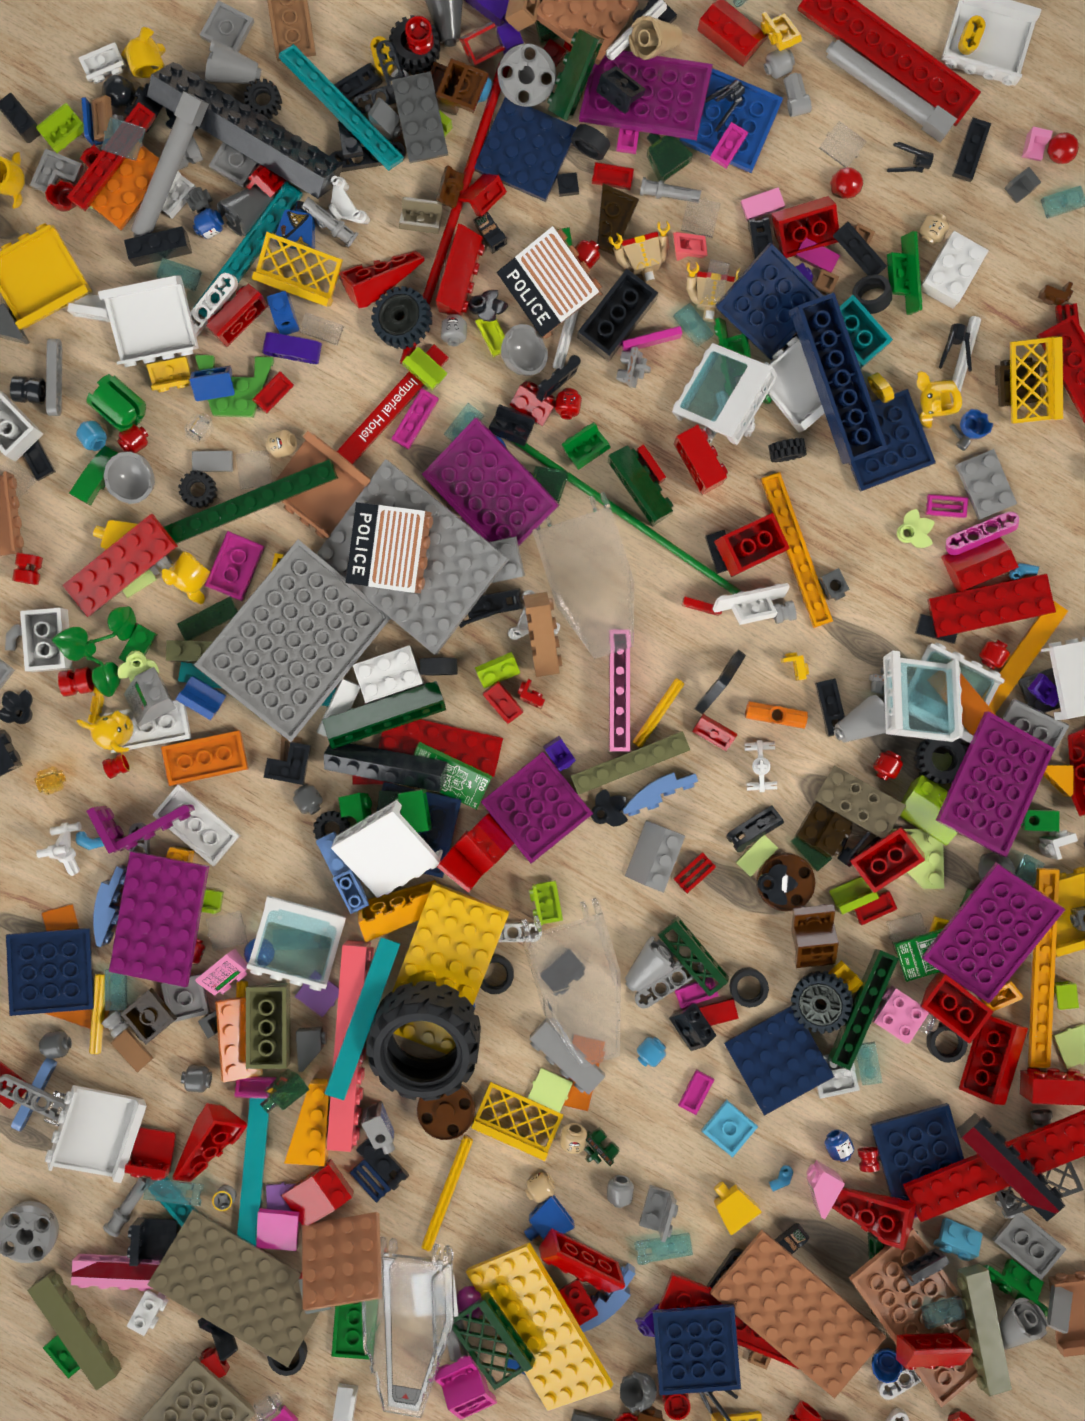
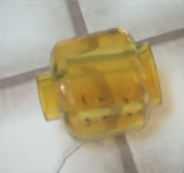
(50, 780)

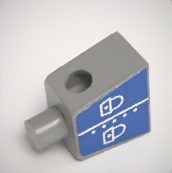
(378, 1127)

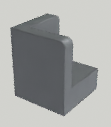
(1022, 185)
(209, 1024)

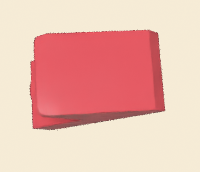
(689, 245)

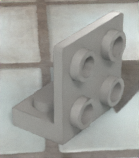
(658, 1211)

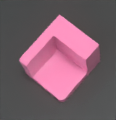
(1035, 143)

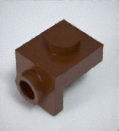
(1054, 296)
(650, 1414)

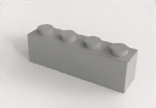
(557, 1053)

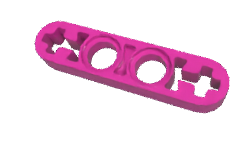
(982, 533)

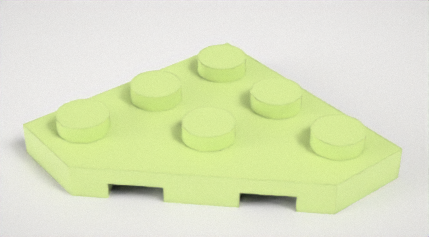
(931, 871)

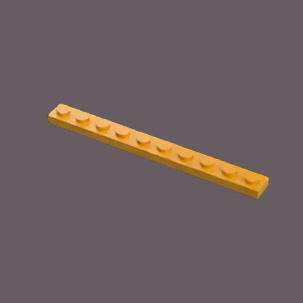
(1043, 980)

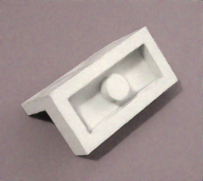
(90, 308)
(345, 1402)

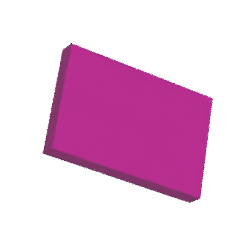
(234, 566)

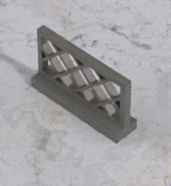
(1067, 1192)

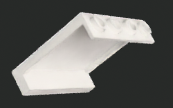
(1002, 43)
(150, 320)
(794, 387)
(1069, 676)
(385, 850)
(96, 1132)

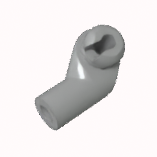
(11, 636)

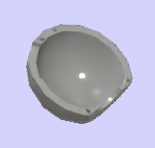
(524, 350)
(129, 477)

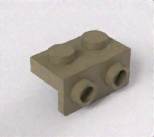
(421, 215)

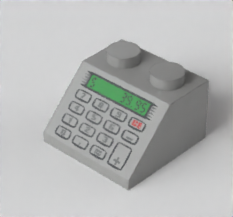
(148, 697)

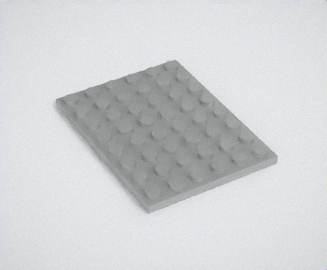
(457, 567)
(292, 641)

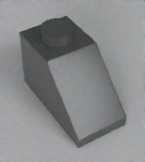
(385, 120)
(8, 328)
(309, 1044)

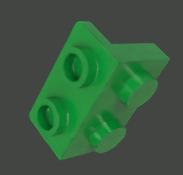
(585, 446)

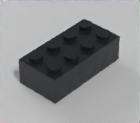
(617, 315)

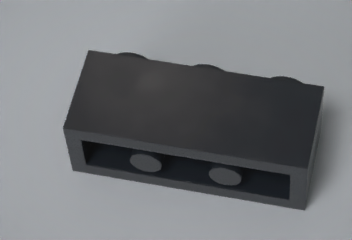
(158, 245)

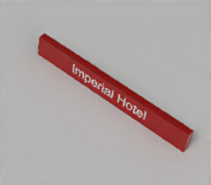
(386, 411)

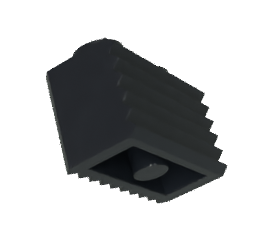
(19, 118)

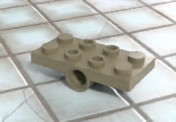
(859, 802)

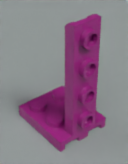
(113, 834)

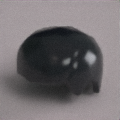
(119, 90)

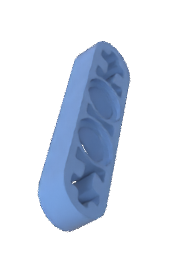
(40, 1082)

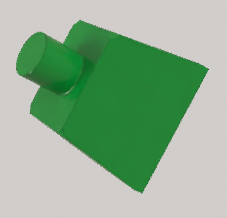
(1044, 820)

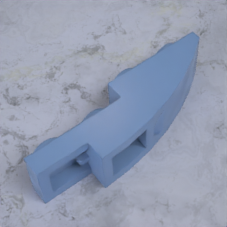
(650, 795)
(343, 876)
(105, 911)
(611, 1302)

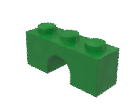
(355, 806)

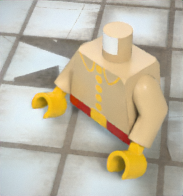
(642, 253)
(695, 290)

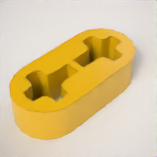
(968, 33)
(373, 45)
(880, 387)

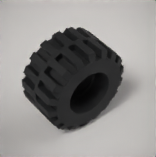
(409, 60)
(925, 763)

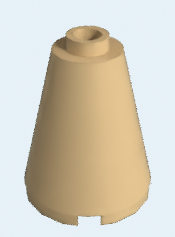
(653, 37)

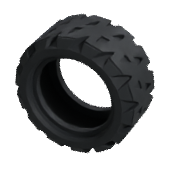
(418, 1076)

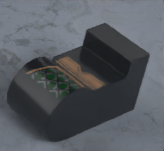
(490, 232)
(793, 1238)

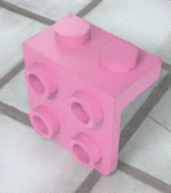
(899, 1014)

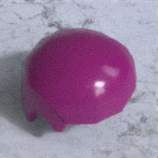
(466, 1297)

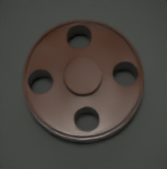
(805, 886)
(446, 1112)

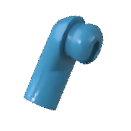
(1022, 570)
(87, 843)
(783, 1179)

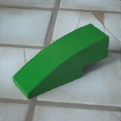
(92, 477)

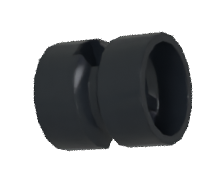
(28, 390)

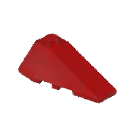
(369, 283)
(1076, 748)
(210, 1135)
(881, 1215)

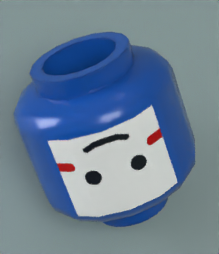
(208, 223)
(839, 1145)

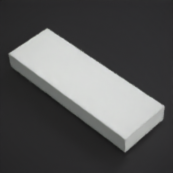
(341, 701)

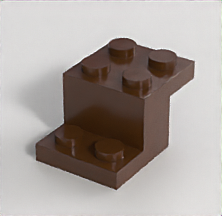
(458, 85)
(814, 936)

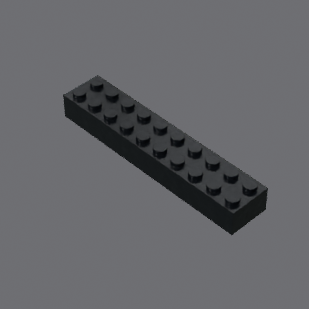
(248, 131)

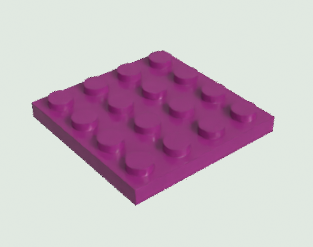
(536, 807)

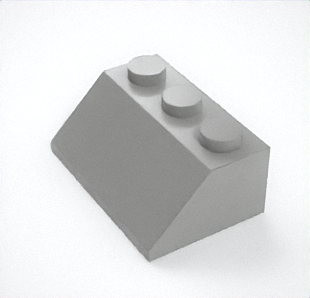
(655, 856)

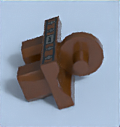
(450, 187)

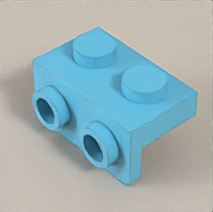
(959, 1240)

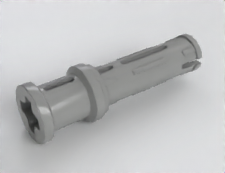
(661, 190)
(337, 227)
(122, 1213)

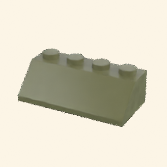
(268, 1026)

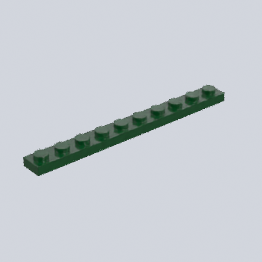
(252, 501)

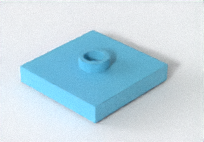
(729, 1128)

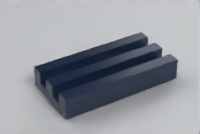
(363, 1183)

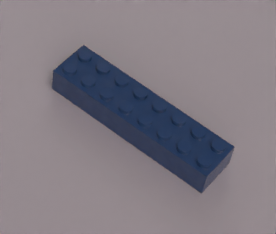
(838, 378)

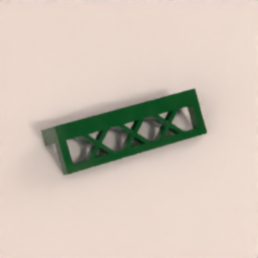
(699, 951)

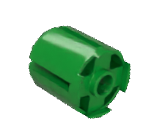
(117, 403)

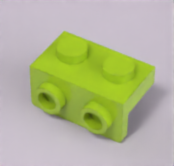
(61, 128)
(497, 669)
(546, 902)

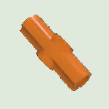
(763, 713)

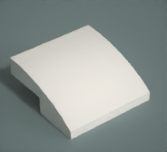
(177, 195)
(843, 1082)

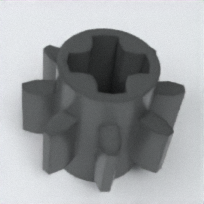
(199, 199)

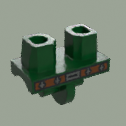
(607, 1153)

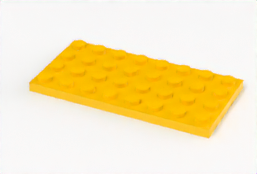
(450, 948)
(524, 1291)

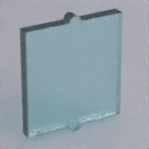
(123, 139)

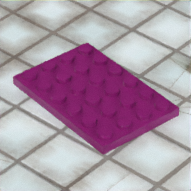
(670, 103)
(489, 486)
(995, 784)
(159, 919)
(993, 932)

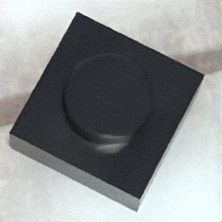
(567, 184)

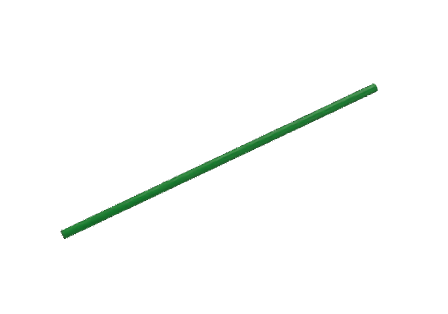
(633, 521)

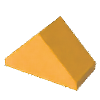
(1061, 778)
(1006, 996)

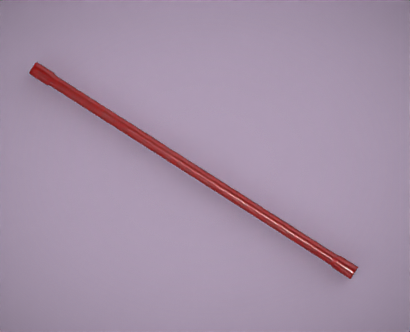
(455, 212)

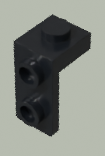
(224, 1341)

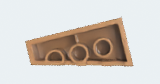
(541, 633)

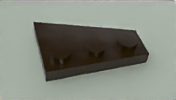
(615, 216)

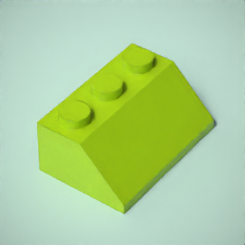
(922, 807)

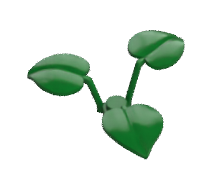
(75, 646)

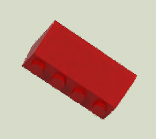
(459, 271)
(993, 1060)
(581, 1262)

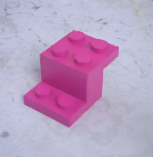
(464, 1387)

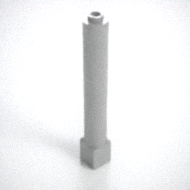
(189, 115)
(934, 120)

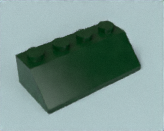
(575, 74)
(639, 485)

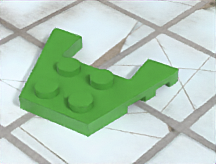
(245, 388)

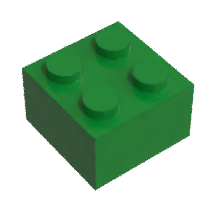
(415, 809)

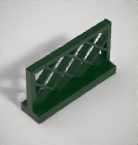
(507, 1335)

